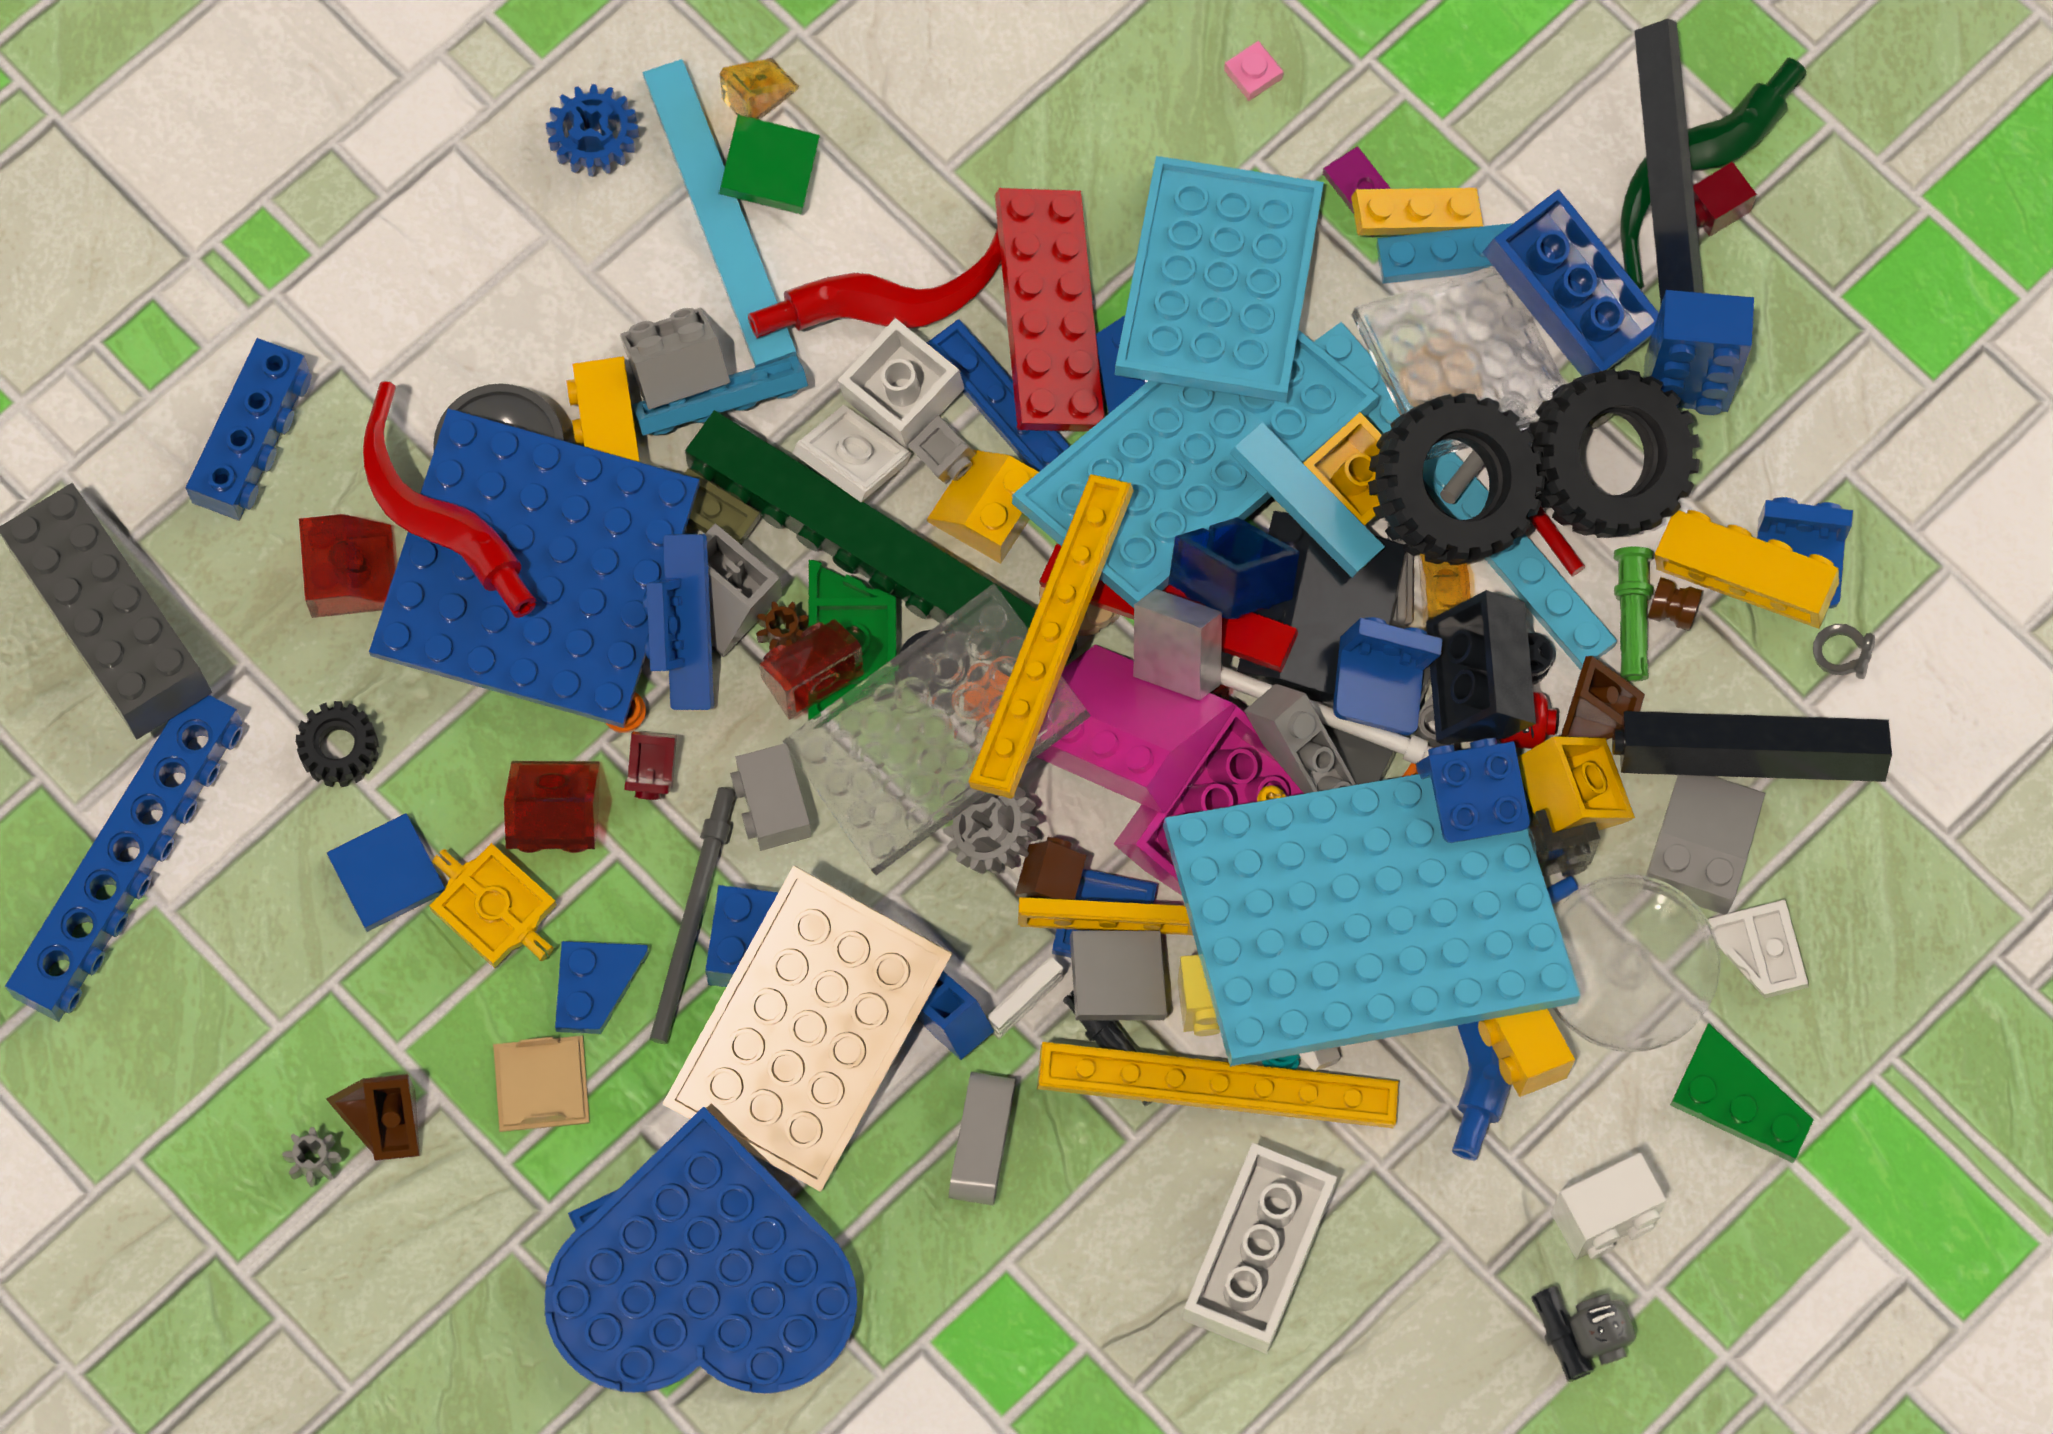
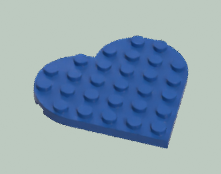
(701, 1270)

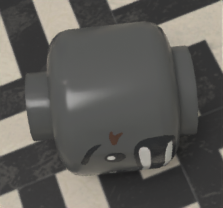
(1602, 1329)

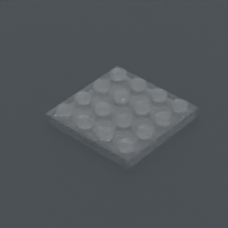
(1457, 340)

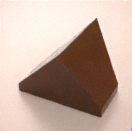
(1599, 702)
(381, 1115)

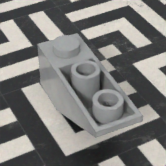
(1298, 740)

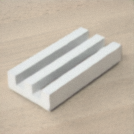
(1025, 997)

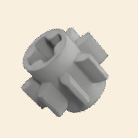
(316, 1146)

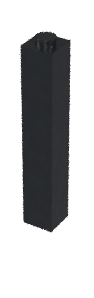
(1753, 746)

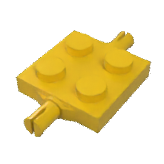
(492, 905)

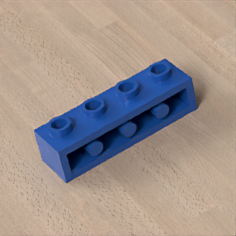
(249, 429)

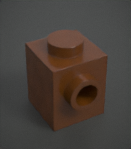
(1051, 870)

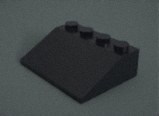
(1325, 607)

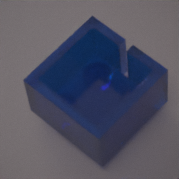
(1233, 568)

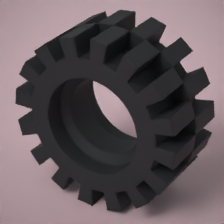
(337, 719)

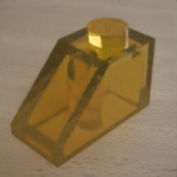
(1442, 587)

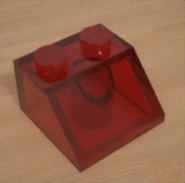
(346, 564)
(812, 667)
(552, 805)

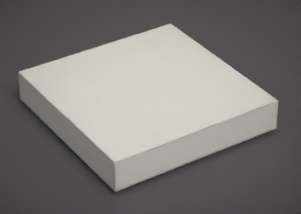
(852, 453)

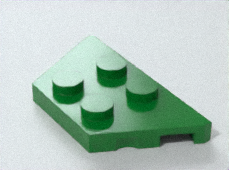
(861, 611)

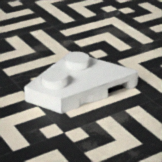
(1762, 947)

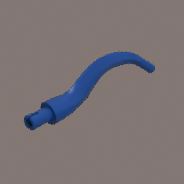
(1484, 1087)

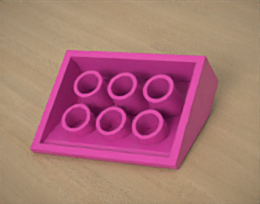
(1138, 733)
(1226, 776)

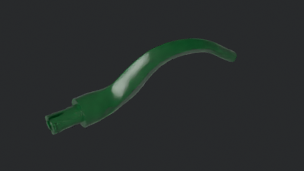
(1710, 147)

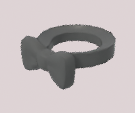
(1859, 665)

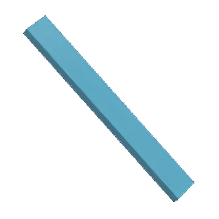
(717, 214)

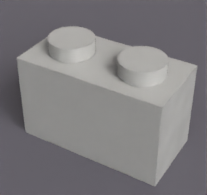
(772, 797)

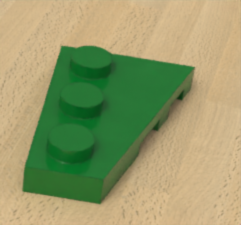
(1740, 1098)

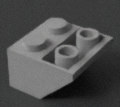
(675, 357)
(737, 589)

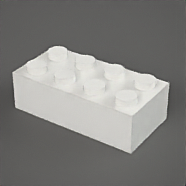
(1259, 1248)

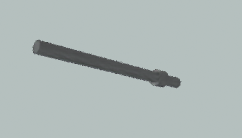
(714, 835)

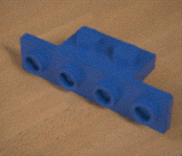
(681, 622)

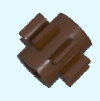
(778, 616)

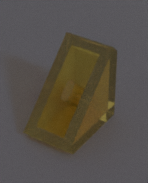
(755, 87)

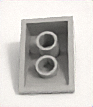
(1706, 839)

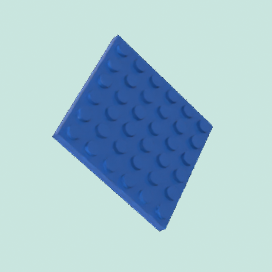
(585, 546)

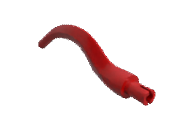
(874, 299)
(440, 520)

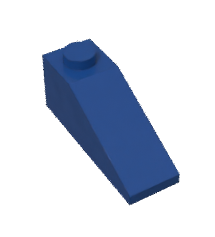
(954, 1017)

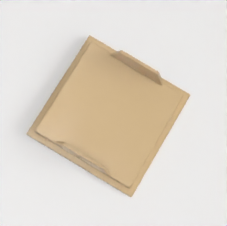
(541, 1083)

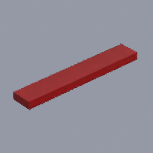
(1247, 637)

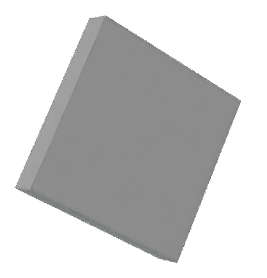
(1118, 975)

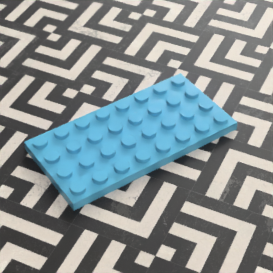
(1179, 461)

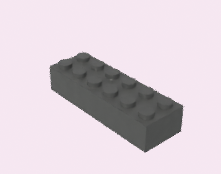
(105, 611)

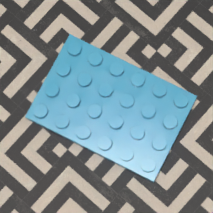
(1219, 279)

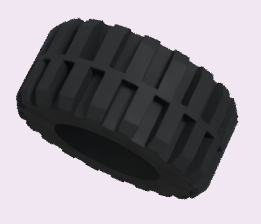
(1664, 442)
(1508, 464)

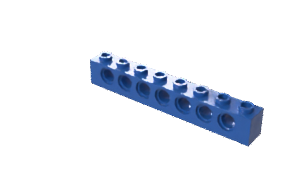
(102, 867)

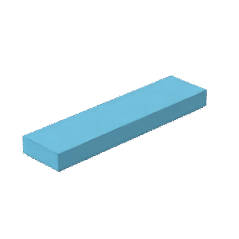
(1307, 499)

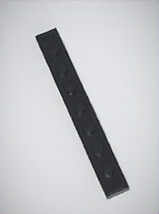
(1668, 158)

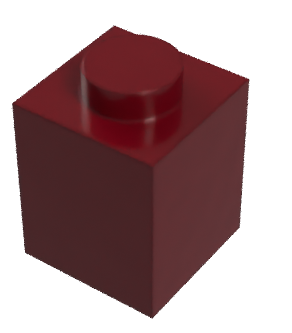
(1722, 199)

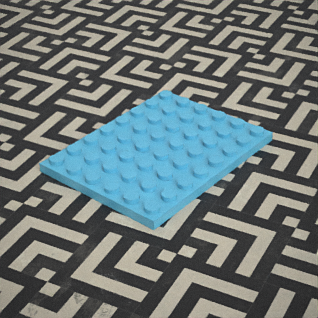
(1359, 921)

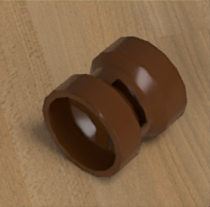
(1674, 603)

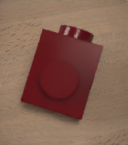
(651, 765)

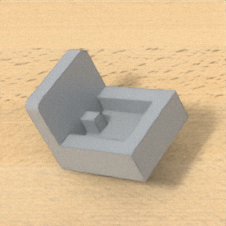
(942, 450)

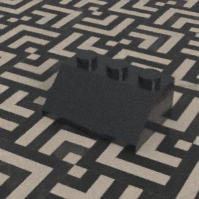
(1483, 670)

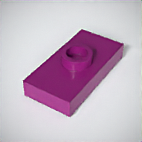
(1351, 173)

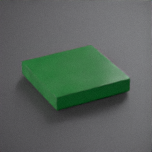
(769, 164)

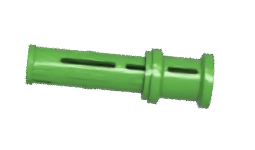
(1633, 593)

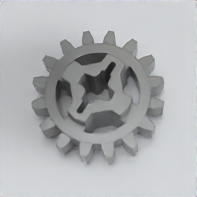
(977, 842)

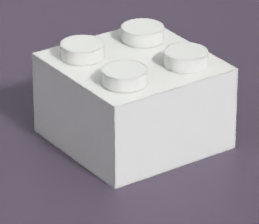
(900, 383)
(1608, 1207)

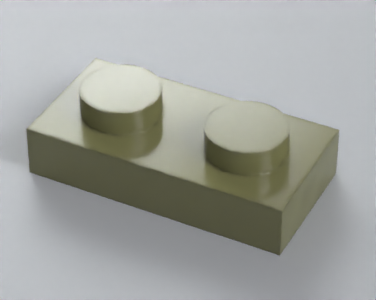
(719, 507)

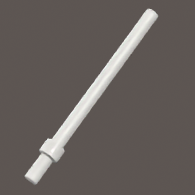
(1412, 748)

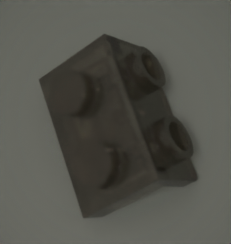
(1565, 850)

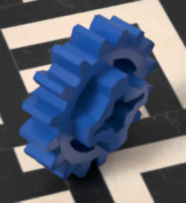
(592, 147)

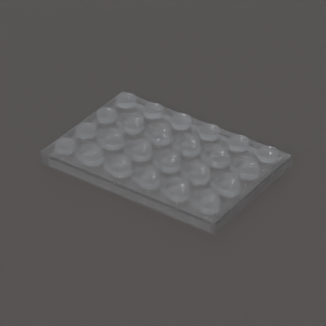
(905, 739)

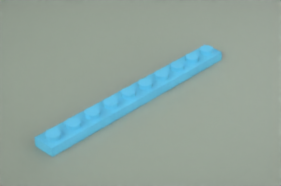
(1521, 564)

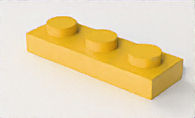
(1415, 210)

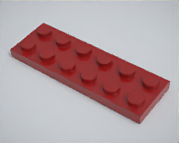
(1049, 309)

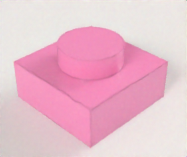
(1253, 70)

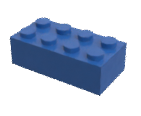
(1573, 285)
(1701, 348)

